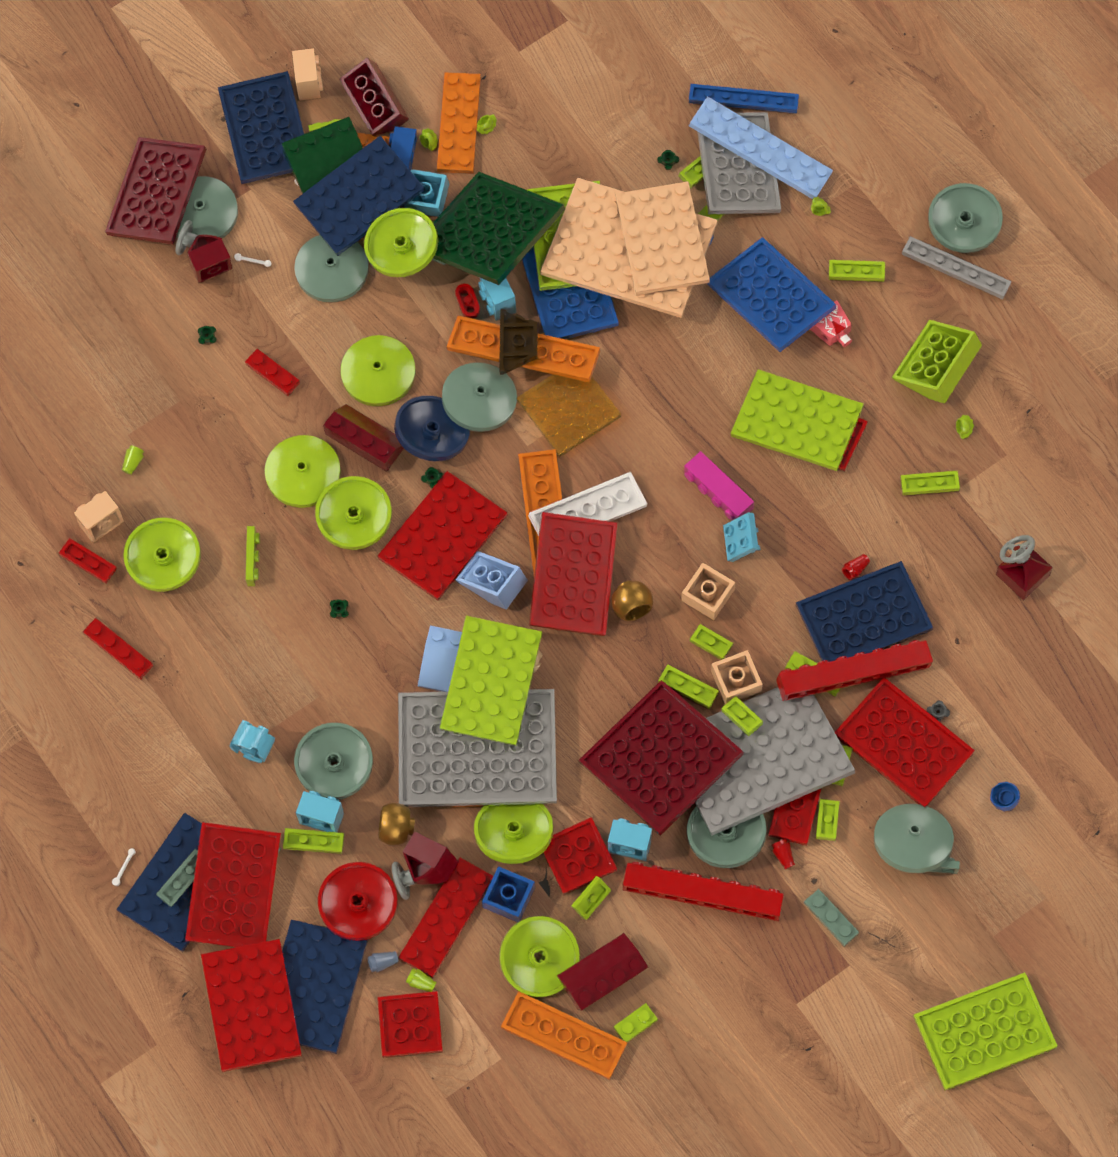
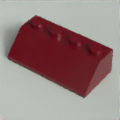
(373, 98)
(363, 436)
(602, 971)

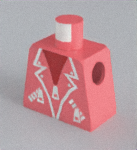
(834, 327)

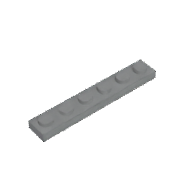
(956, 267)

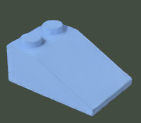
(492, 579)
(439, 658)

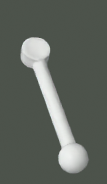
(238, 257)
(116, 881)

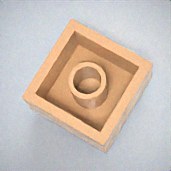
(307, 74)
(98, 516)
(708, 591)
(736, 677)

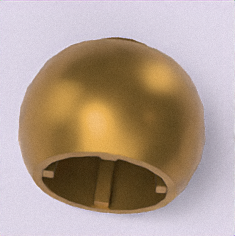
(632, 600)
(395, 824)

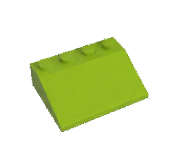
(938, 360)

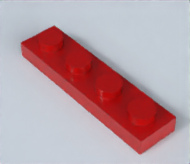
(117, 648)

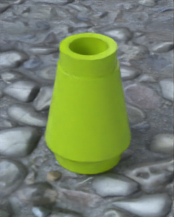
(132, 459)
(420, 980)

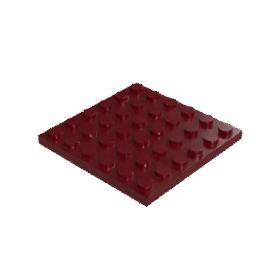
(661, 757)

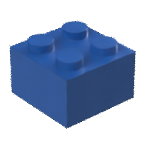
(508, 894)

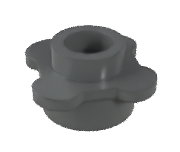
(944, 712)

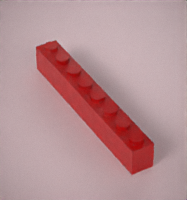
(854, 670)
(703, 891)

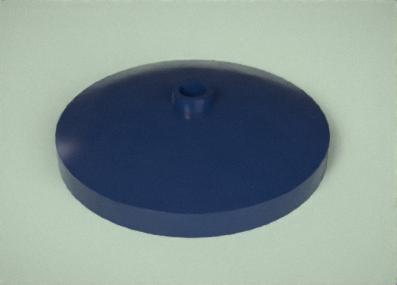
(428, 431)

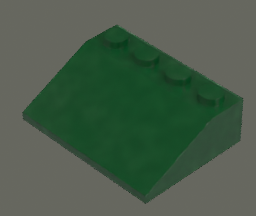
(321, 152)

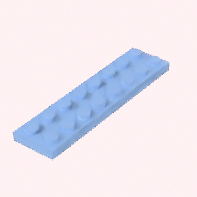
(760, 148)

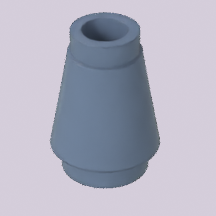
(381, 961)

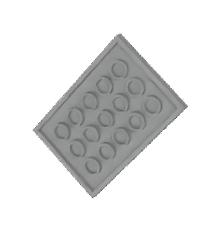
(733, 182)

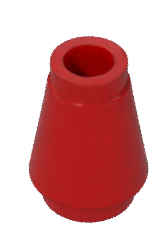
(855, 567)
(783, 853)

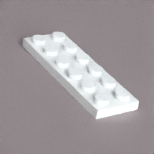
(601, 502)

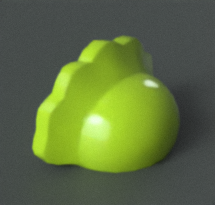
(486, 124)
(428, 139)
(819, 207)
(964, 426)

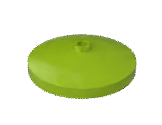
(401, 242)
(378, 385)
(301, 486)
(353, 497)
(158, 539)
(513, 831)
(557, 952)

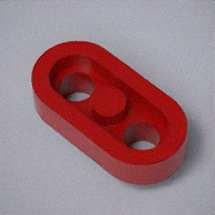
(467, 302)

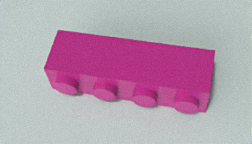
(718, 486)

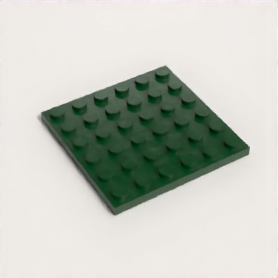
(492, 227)

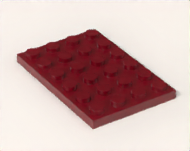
(155, 190)

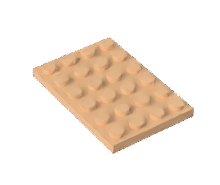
(662, 238)

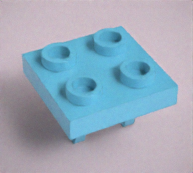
(741, 537)

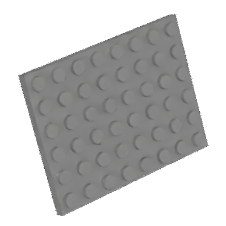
(780, 761)
(469, 770)

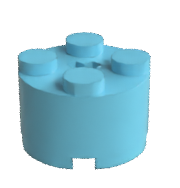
(252, 742)

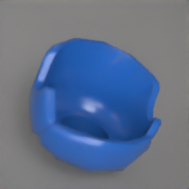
(1005, 796)

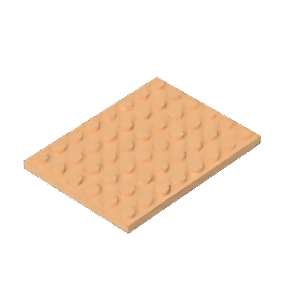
(593, 251)

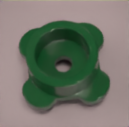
(668, 154)
(207, 330)
(431, 471)
(335, 604)

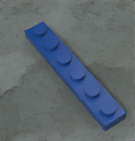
(745, 98)

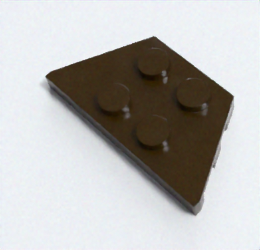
(517, 341)

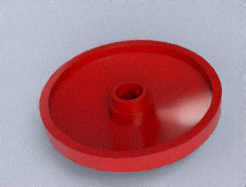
(354, 884)

